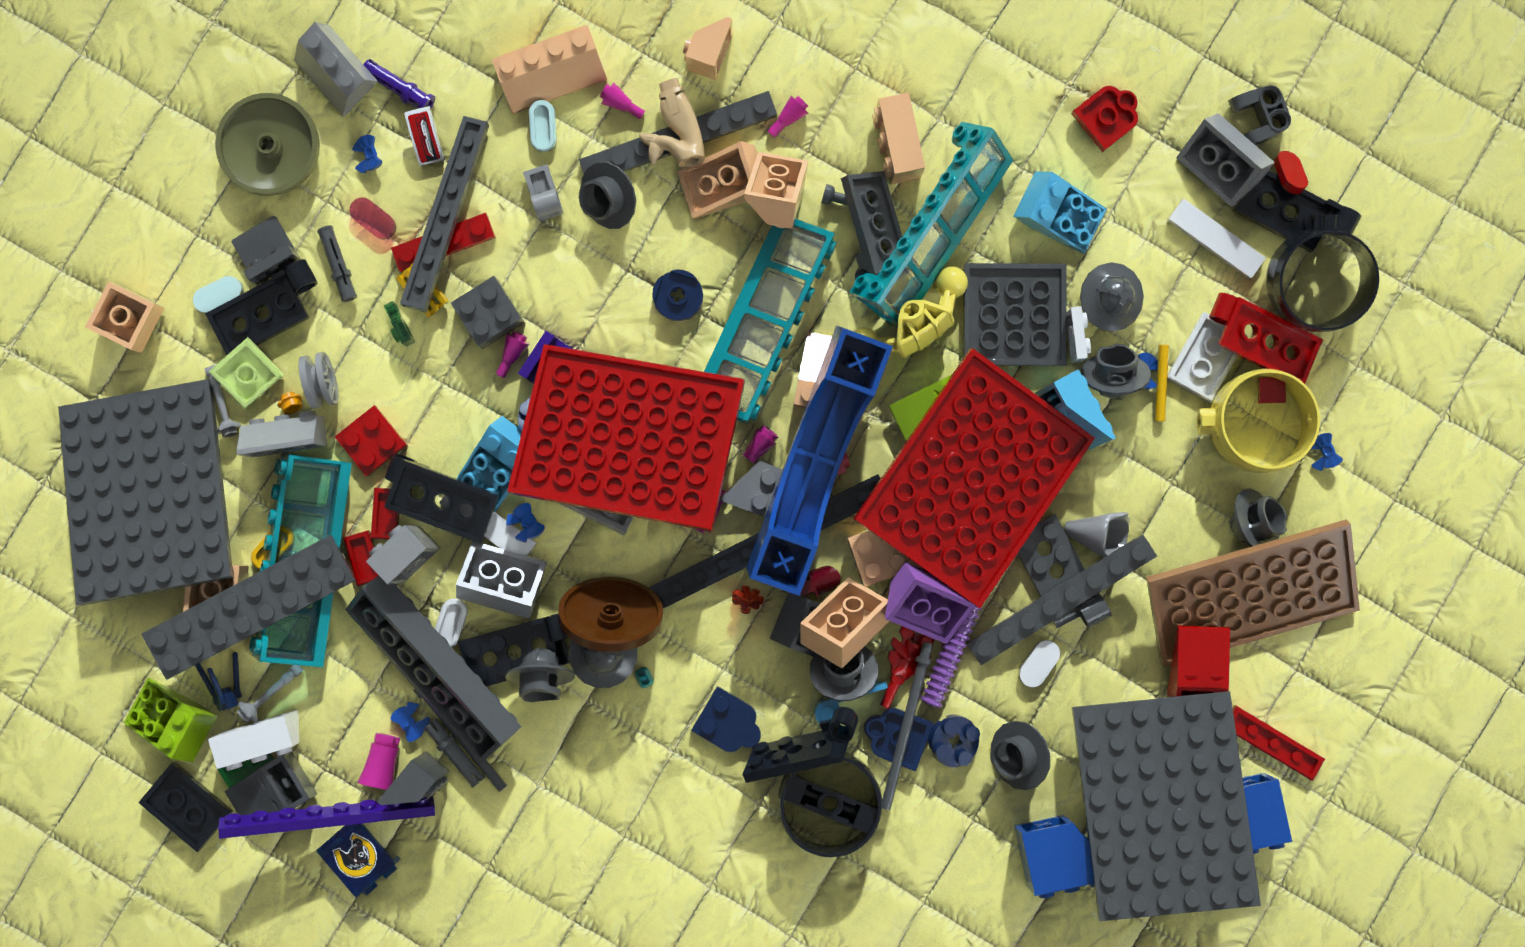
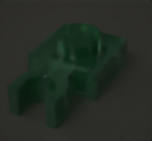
(401, 330)

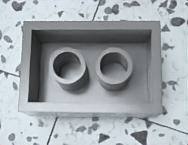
(402, 553)

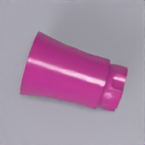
(380, 762)

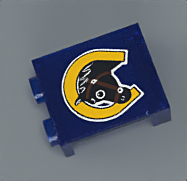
(357, 858)

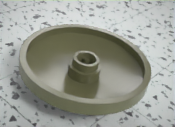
(267, 144)

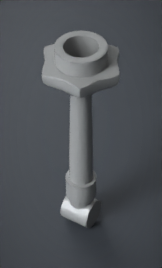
(228, 427)
(249, 711)

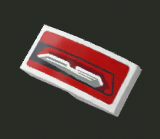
(424, 136)

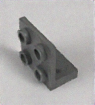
(265, 250)

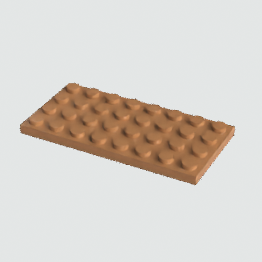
(1259, 588)

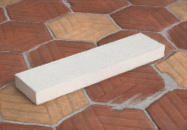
(1216, 239)
(498, 532)

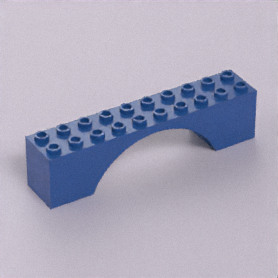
(799, 502)
(1059, 856)

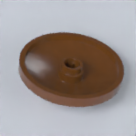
(610, 614)

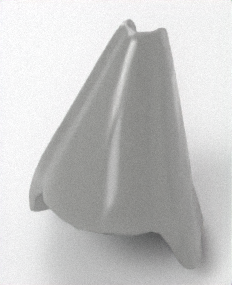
(1100, 533)

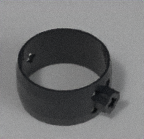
(1367, 263)

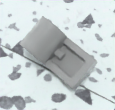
(543, 193)

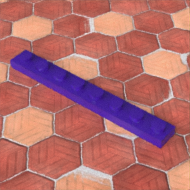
(319, 817)

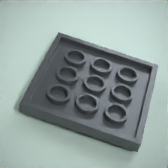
(1016, 313)

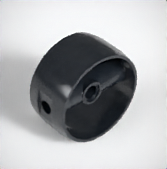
(847, 810)

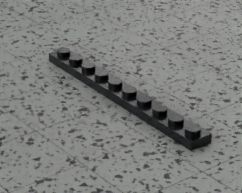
(737, 556)

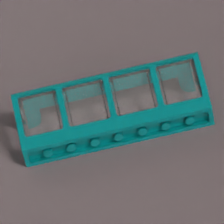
(939, 224)
(769, 308)

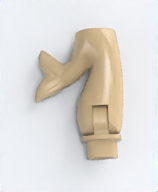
(681, 119)

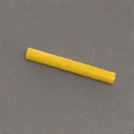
(1161, 389)

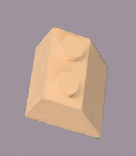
(708, 48)

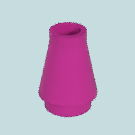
(760, 443)

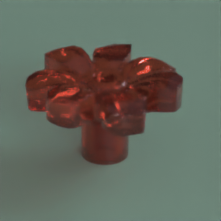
(747, 599)

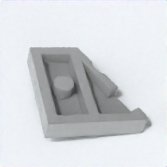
(754, 489)

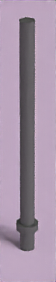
(923, 660)

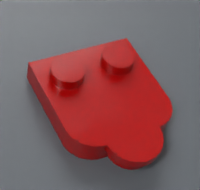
(1107, 115)

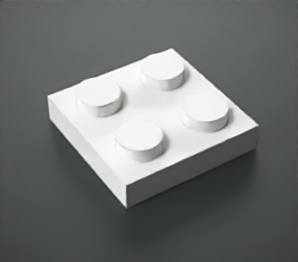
(1078, 345)

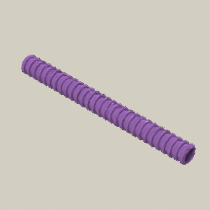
(947, 662)

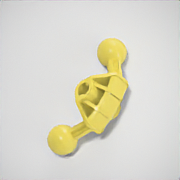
(922, 320)

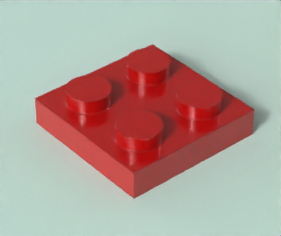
(371, 440)

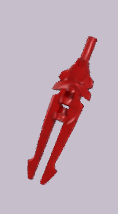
(903, 661)

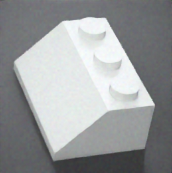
(255, 741)

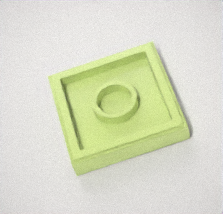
(246, 373)

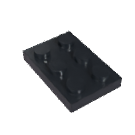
(185, 806)

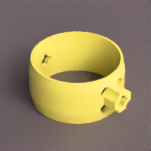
(1211, 421)

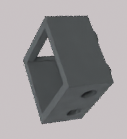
(487, 312)

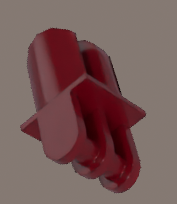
(821, 580)

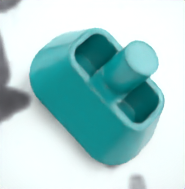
(643, 677)

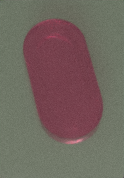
(373, 218)

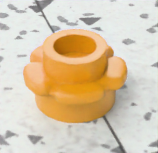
(290, 403)

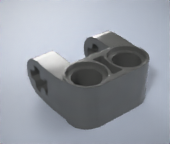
(1264, 112)

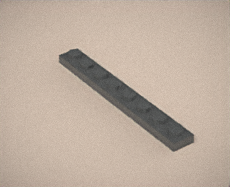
(712, 126)
(444, 214)
(1062, 599)

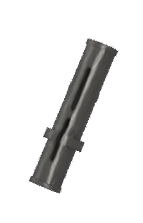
(340, 273)
(454, 752)

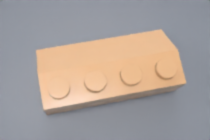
(549, 69)

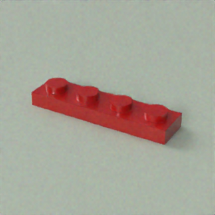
(465, 235)

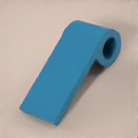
(825, 708)

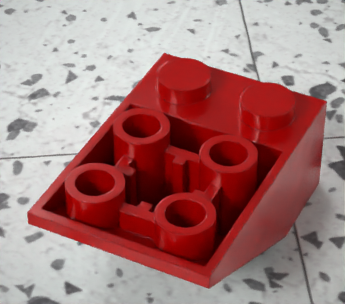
(1200, 661)

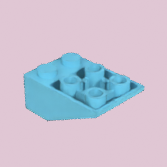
(1060, 211)
(1075, 401)
(493, 459)

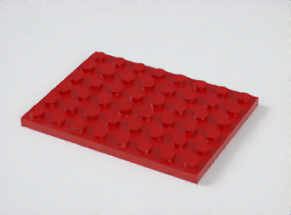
(627, 437)
(974, 478)

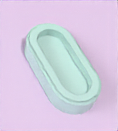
(542, 126)
(217, 293)

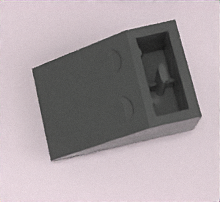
(272, 787)

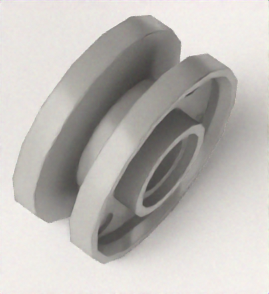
(318, 380)

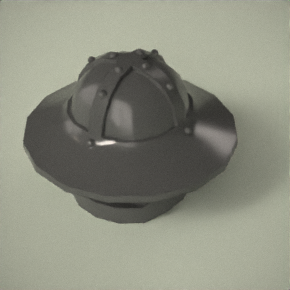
(607, 195)
(1111, 296)
(1116, 372)
(1257, 518)
(600, 667)
(540, 676)
(847, 682)
(1020, 755)

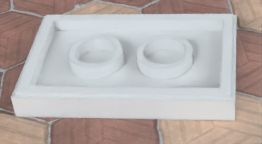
(1202, 362)

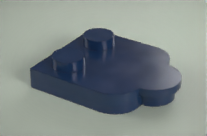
(728, 722)
(885, 731)

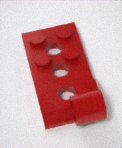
(1238, 313)

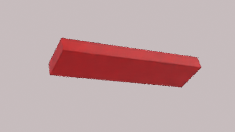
(1276, 744)

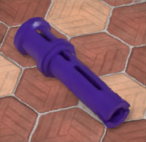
(408, 92)

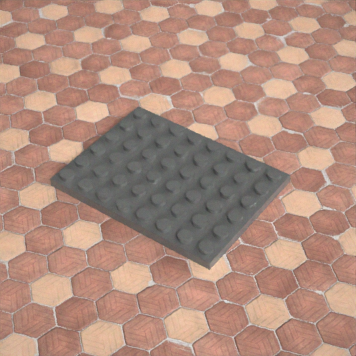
(144, 492)
(1165, 806)

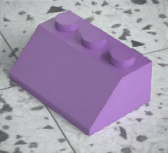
(925, 604)

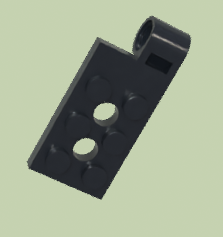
(1306, 204)
(278, 294)

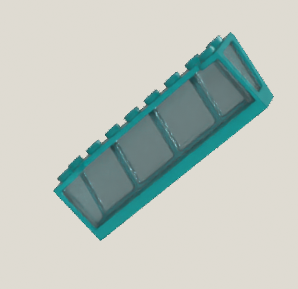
(311, 506)

